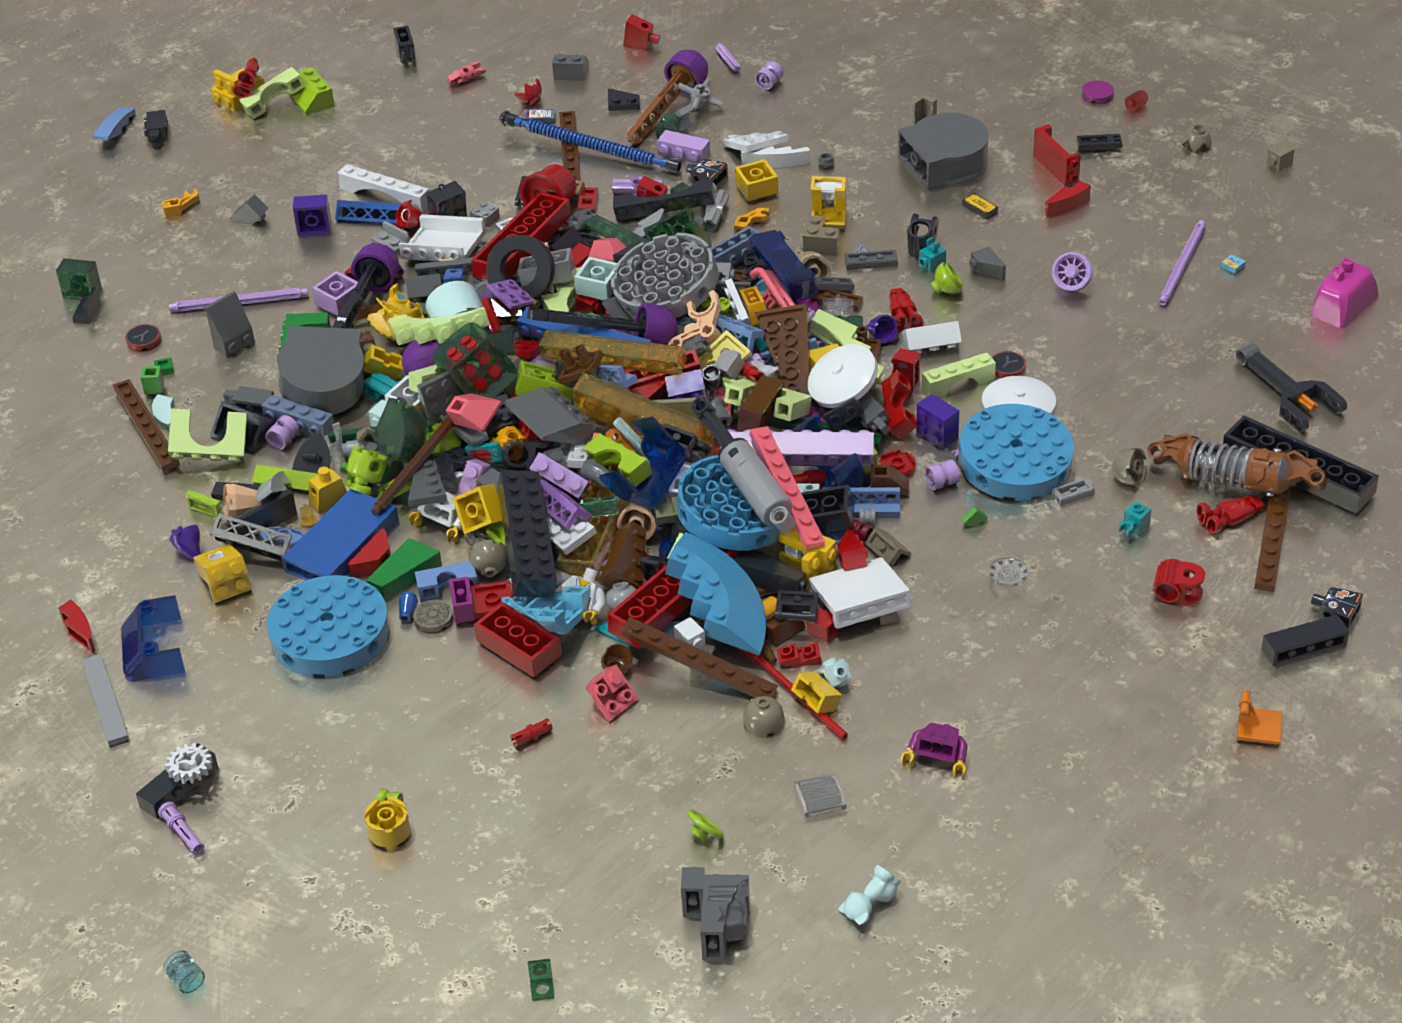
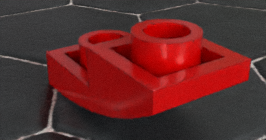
(802, 656)

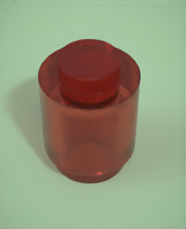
(1136, 100)

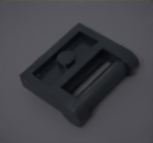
(796, 602)

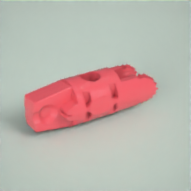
(465, 73)

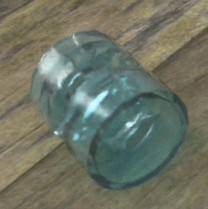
(184, 971)

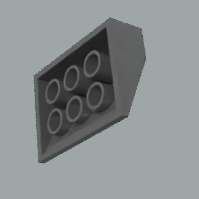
(551, 416)

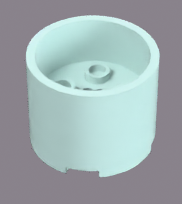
(453, 299)

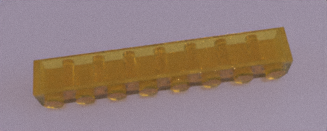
(618, 352)

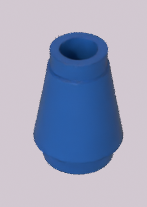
(407, 605)

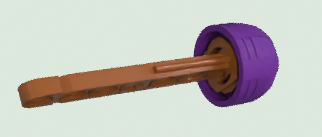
(684, 67)

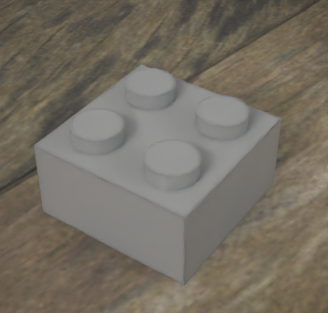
(486, 211)

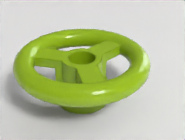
(703, 826)

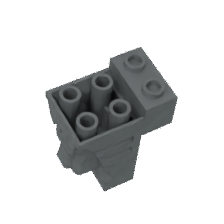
(720, 903)

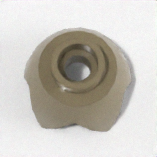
(1197, 136)

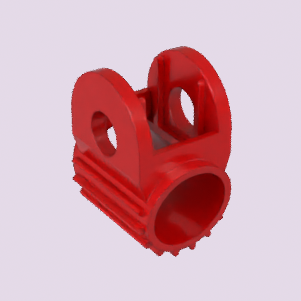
(1173, 580)

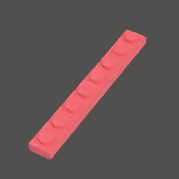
(776, 464)

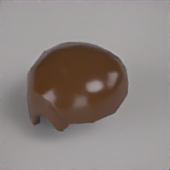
(617, 655)

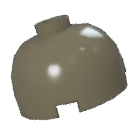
(1130, 466)
(488, 557)
(763, 716)

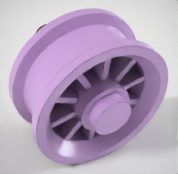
(1072, 271)

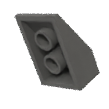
(229, 325)

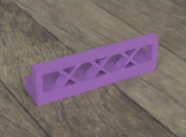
(567, 505)

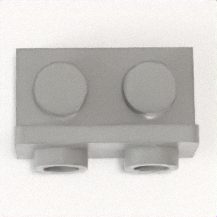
(391, 237)

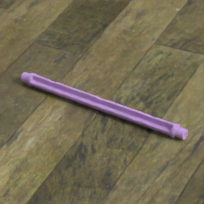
(1182, 262)
(244, 299)

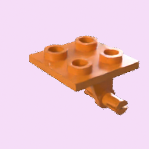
(1257, 723)

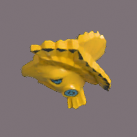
(395, 306)

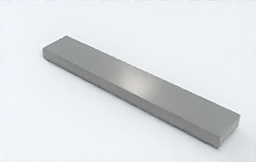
(105, 700)

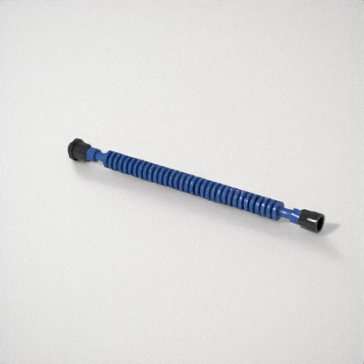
(590, 142)

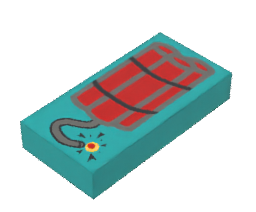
(486, 451)

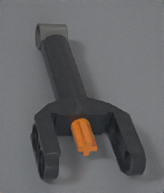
(1292, 392)

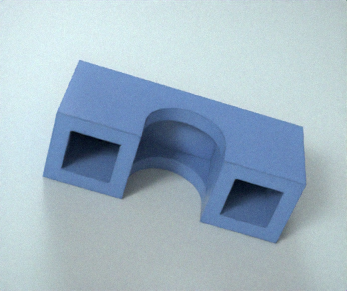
(432, 580)

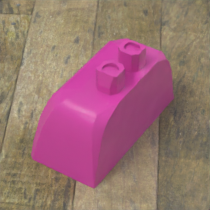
(1344, 293)

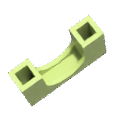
(787, 407)
(230, 448)

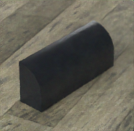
(268, 513)

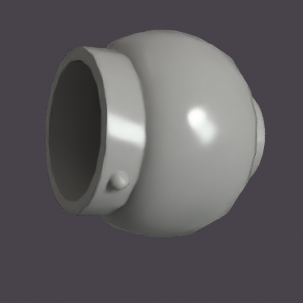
(618, 594)

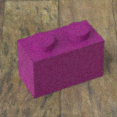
(461, 599)

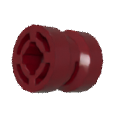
(862, 530)

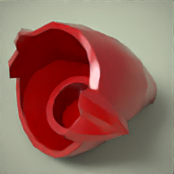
(408, 216)

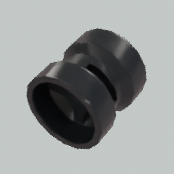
(712, 377)

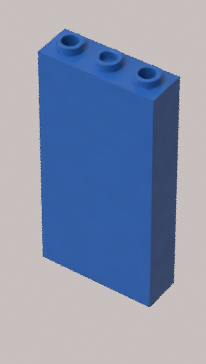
(338, 537)

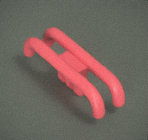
(776, 293)

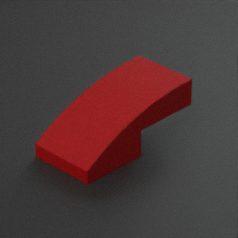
(588, 198)

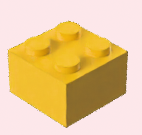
(756, 180)
(478, 508)

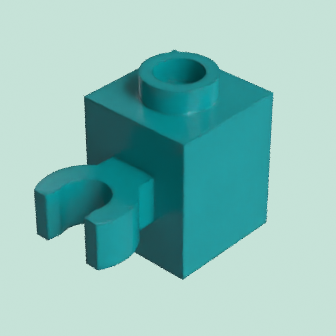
(932, 255)
(1135, 519)

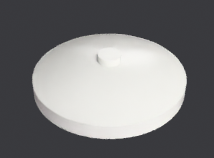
(842, 375)
(1020, 391)

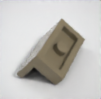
(923, 107)
(886, 546)

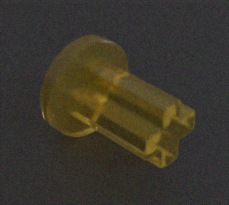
(308, 519)

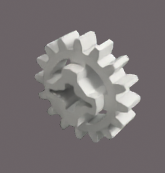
(189, 763)

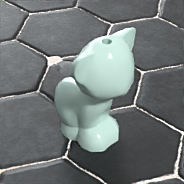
(880, 888)

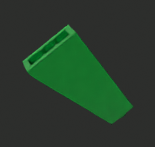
(400, 567)

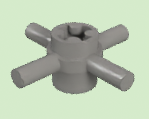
(700, 95)

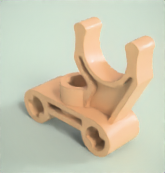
(704, 325)

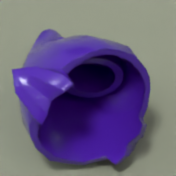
(883, 328)
(186, 540)

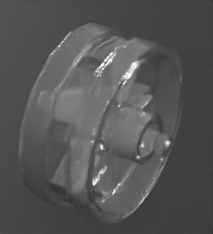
(838, 306)

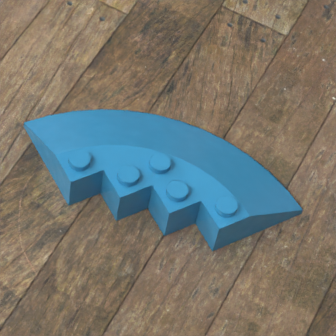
(719, 593)

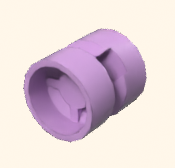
(769, 75)
(282, 432)
(938, 475)

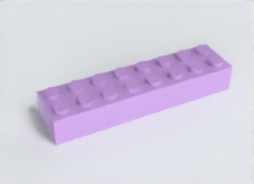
(819, 448)

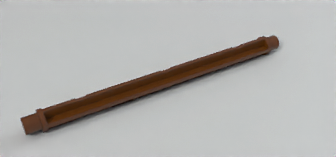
(412, 466)

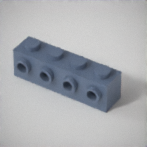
(734, 247)
(308, 418)

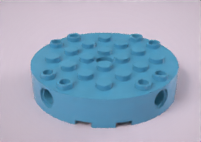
(1015, 451)
(718, 511)
(328, 625)

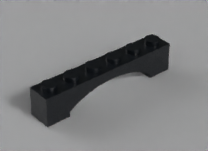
(631, 207)

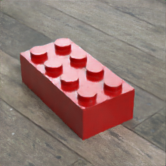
(518, 639)

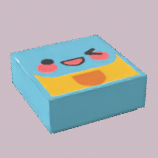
(1233, 263)

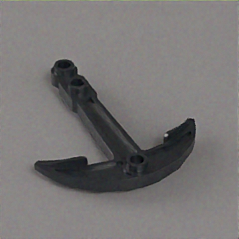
(457, 458)

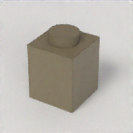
(1280, 155)

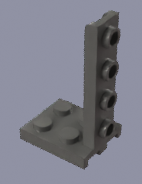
(436, 397)

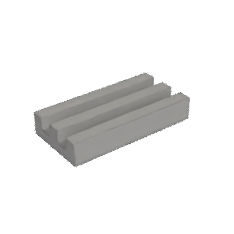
(1073, 491)

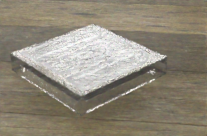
(820, 795)

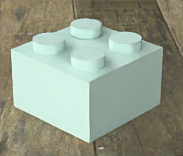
(595, 278)

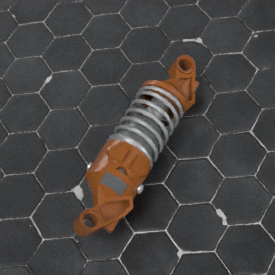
(1254, 468)

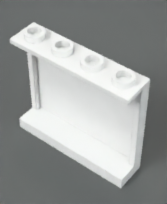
(441, 236)
(861, 592)

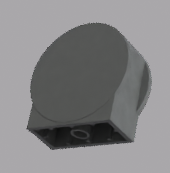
(945, 149)
(321, 367)

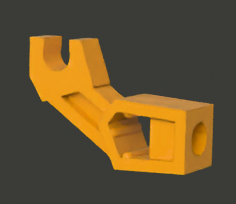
(176, 206)
(746, 220)

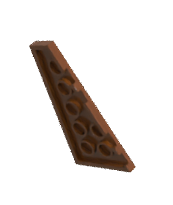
(789, 343)

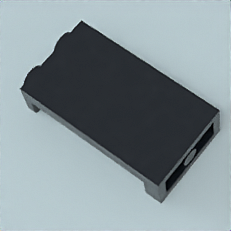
(845, 412)

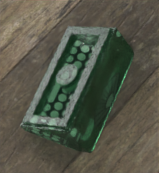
(601, 506)

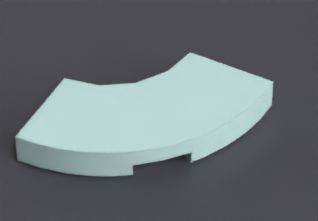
(162, 410)

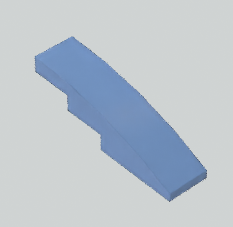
(113, 123)

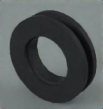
(538, 250)

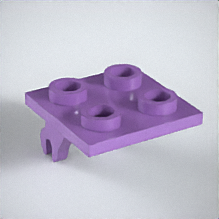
(508, 293)

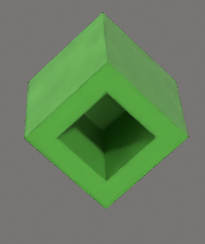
(152, 380)

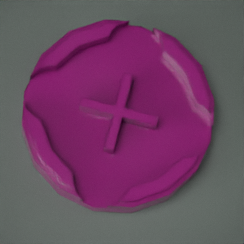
(1097, 91)

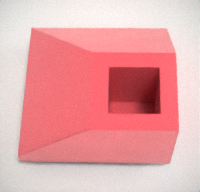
(605, 248)
(473, 411)
(611, 692)

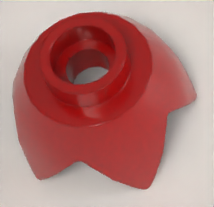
(532, 93)

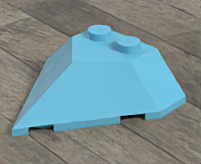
(555, 613)

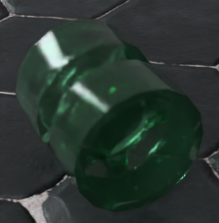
(668, 122)

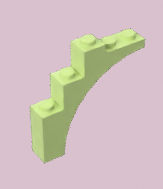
(562, 298)
(441, 328)
(837, 331)

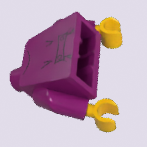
(938, 742)

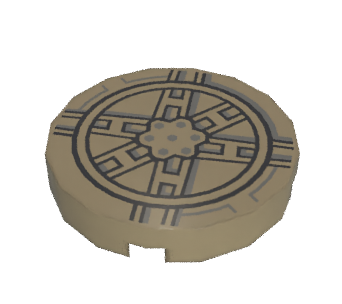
(433, 615)

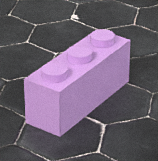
(683, 146)
(560, 476)

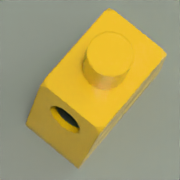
(325, 490)

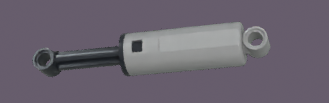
(747, 471)

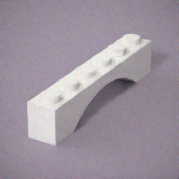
(355, 179)

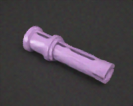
(193, 842)

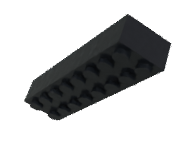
(1346, 483)
(526, 534)

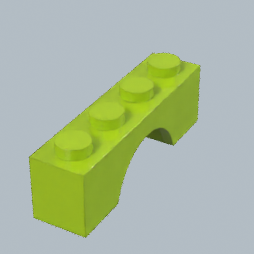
(631, 465)

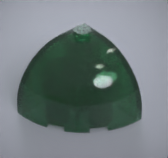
(681, 222)
(401, 429)

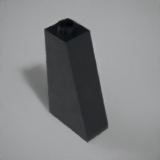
(770, 572)

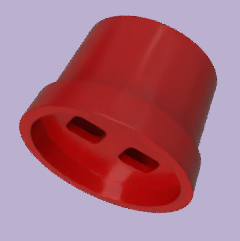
(551, 177)

